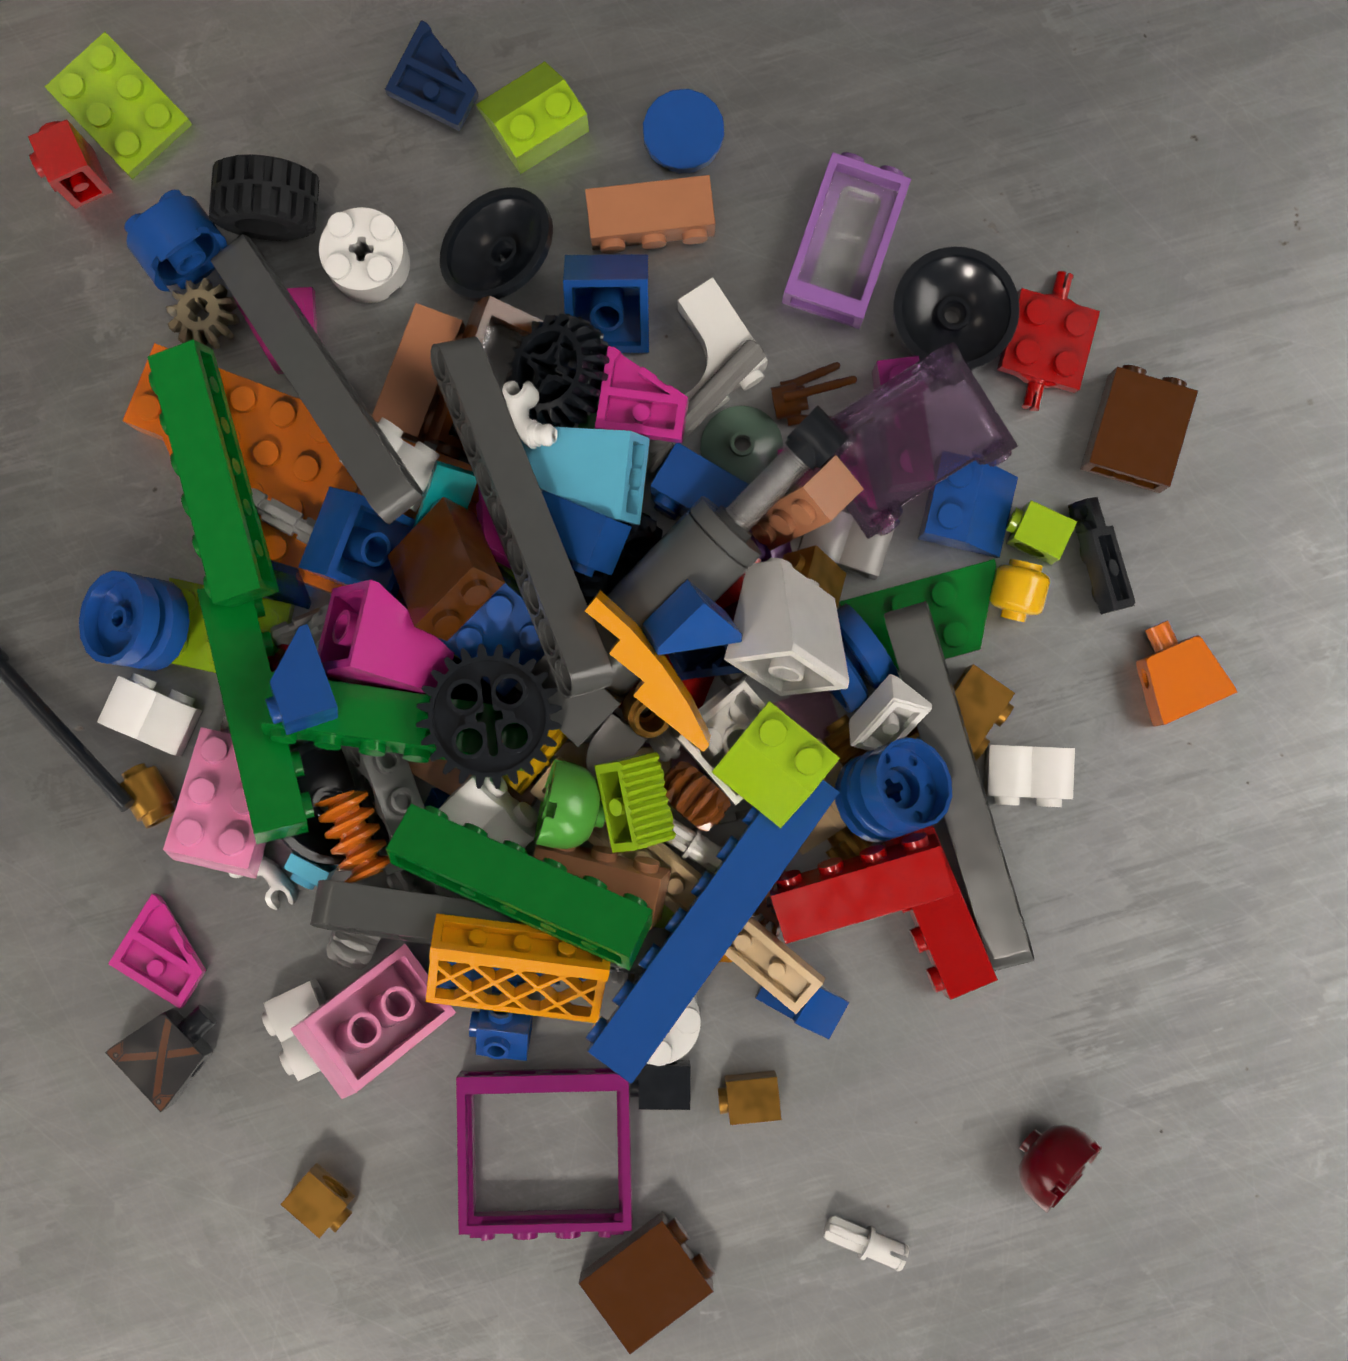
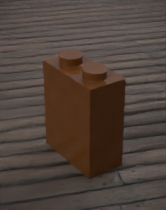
(1139, 428)
(445, 569)
(647, 1281)

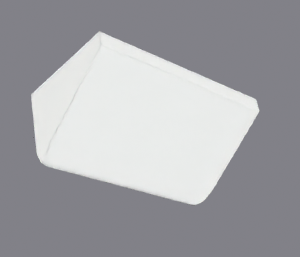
(887, 715)

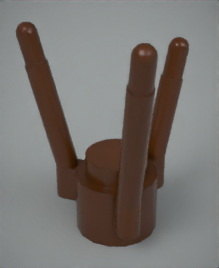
(792, 395)

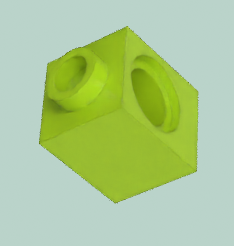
(1039, 531)

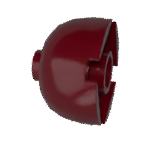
(1054, 1163)

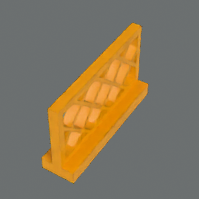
(519, 951)

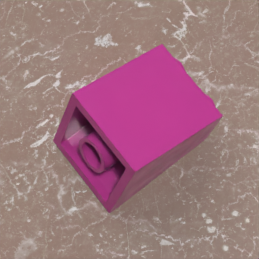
(374, 641)

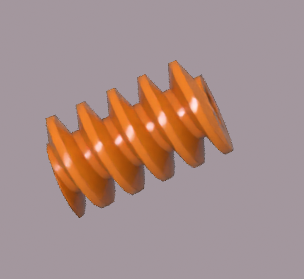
(353, 835)

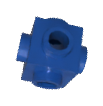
(501, 1034)

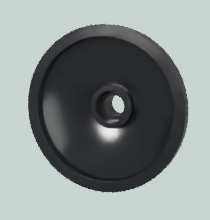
(496, 244)
(962, 283)
(324, 777)

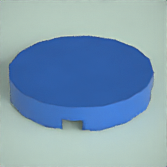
(683, 131)

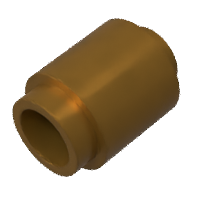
(646, 724)
(151, 795)

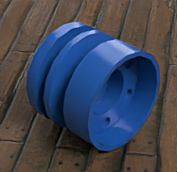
(893, 790)

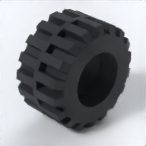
(264, 197)

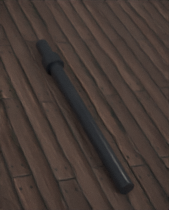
(63, 735)

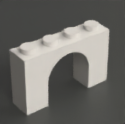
(717, 331)

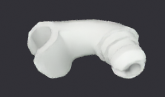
(518, 403)
(277, 882)

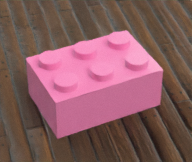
(212, 813)
(371, 1022)

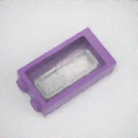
(846, 239)

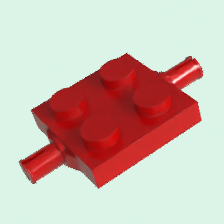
(1049, 341)

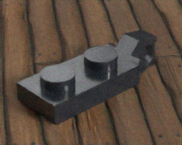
(1102, 557)

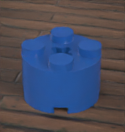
(174, 241)

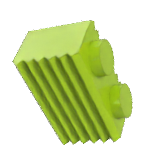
(635, 802)

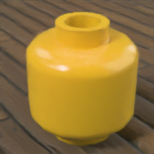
(1019, 589)

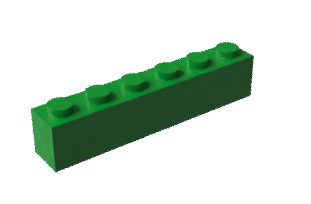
(212, 474)
(386, 722)
(264, 765)
(521, 885)

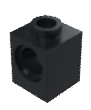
(663, 1086)

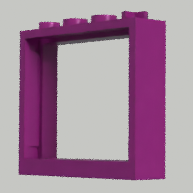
(527, 1224)

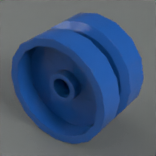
(134, 621)
(864, 658)

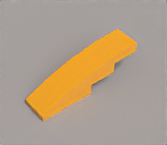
(660, 685)

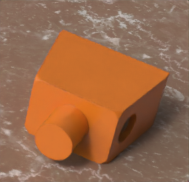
(1180, 676)

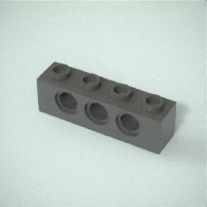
(389, 789)

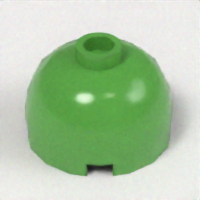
(569, 807)

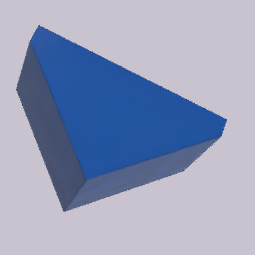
(689, 622)

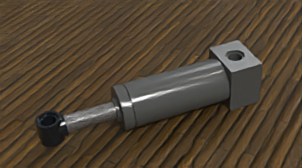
(707, 548)

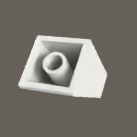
(788, 632)

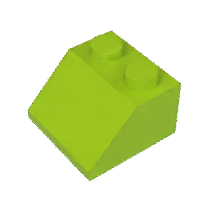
(534, 116)
(775, 764)

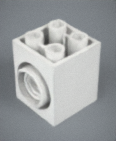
(726, 718)

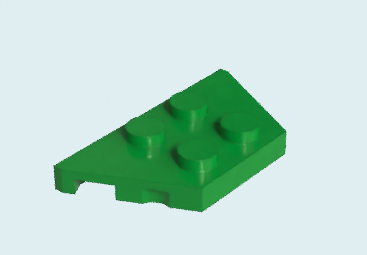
(956, 603)

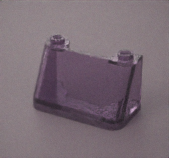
(917, 435)

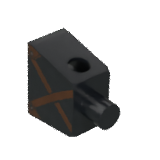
(165, 1054)

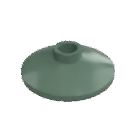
(738, 422)

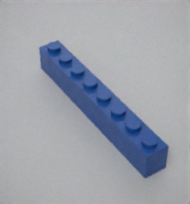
(701, 935)

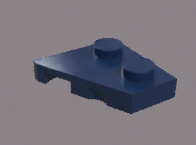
(432, 80)

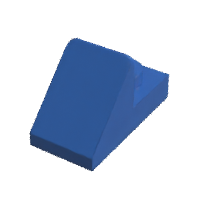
(817, 1015)

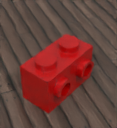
(68, 163)

